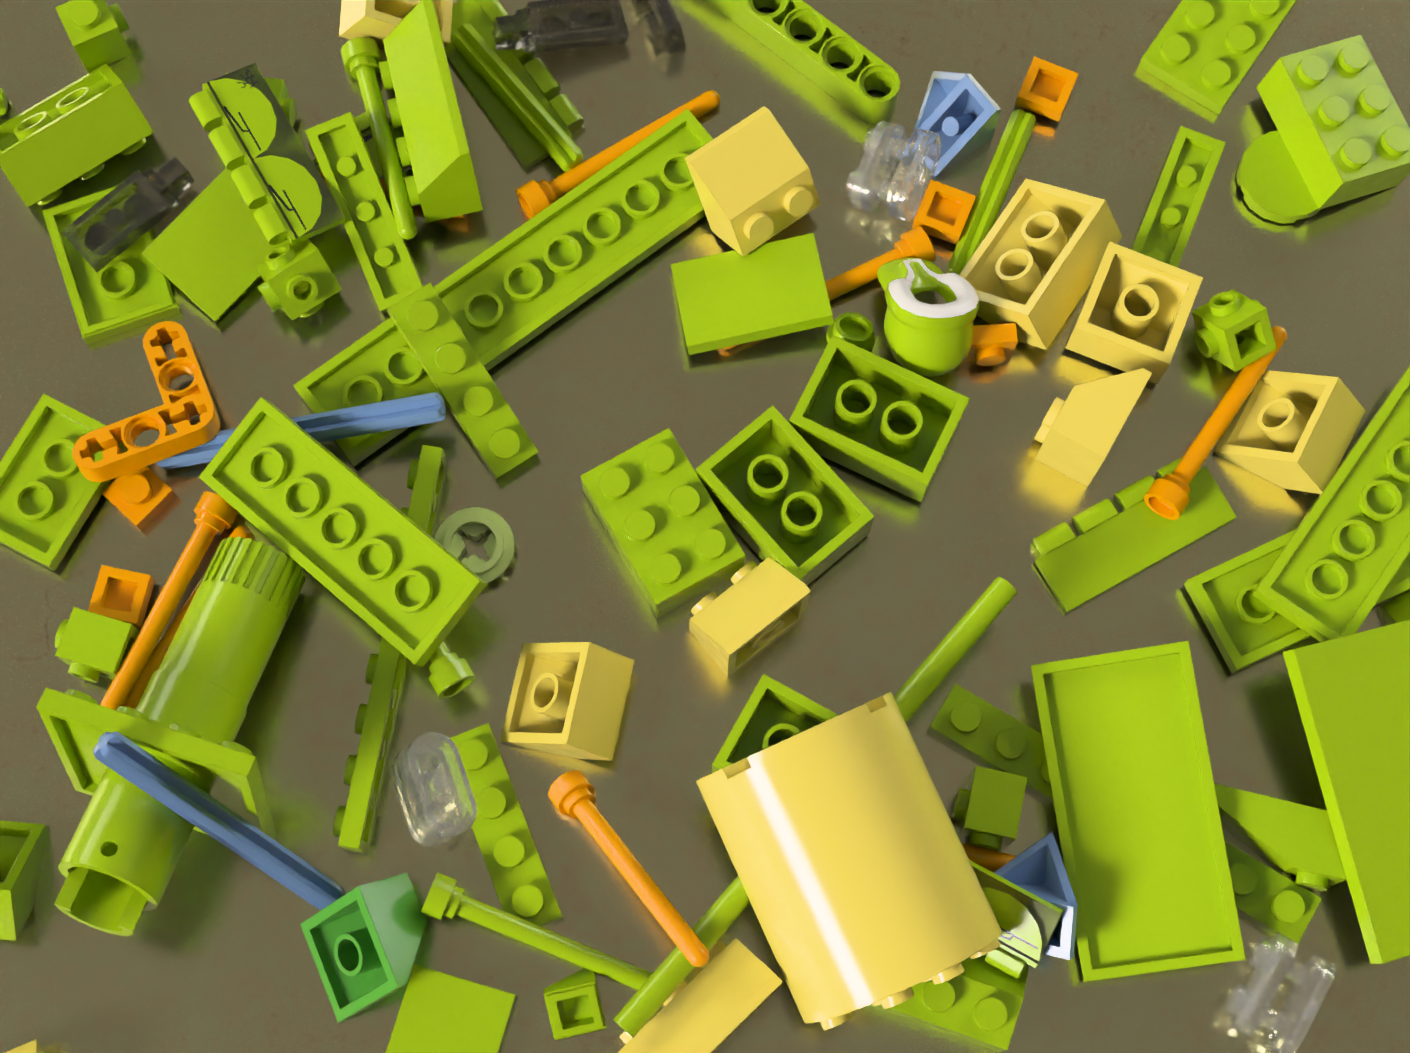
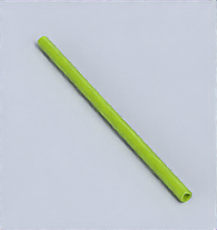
(734, 898)

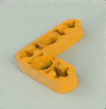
(177, 409)

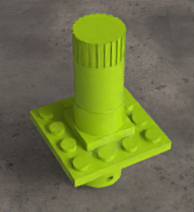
(186, 721)

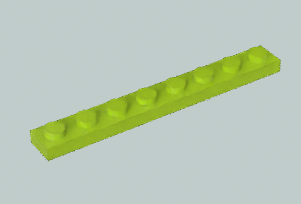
(385, 674)
(1018, 749)

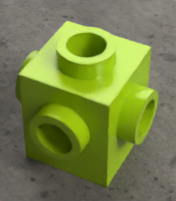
(296, 279)
(1233, 330)

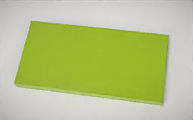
(1358, 733)
(1137, 811)

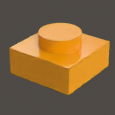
(1046, 89)
(944, 211)
(992, 344)
(139, 496)
(122, 595)

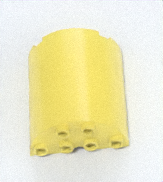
(851, 863)

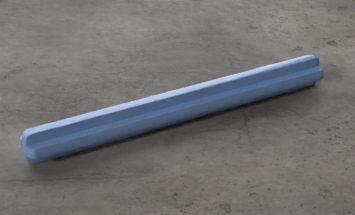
(336, 425)
(215, 819)

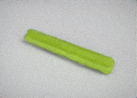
(517, 97)
(993, 188)

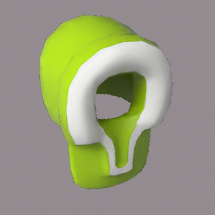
(924, 335)

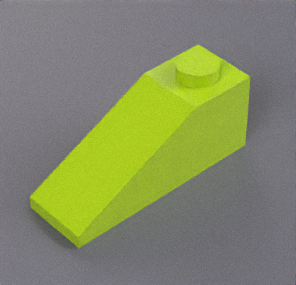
(1284, 834)

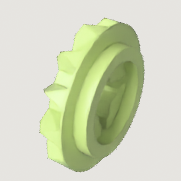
(479, 523)

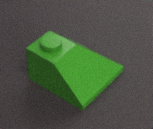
(366, 943)

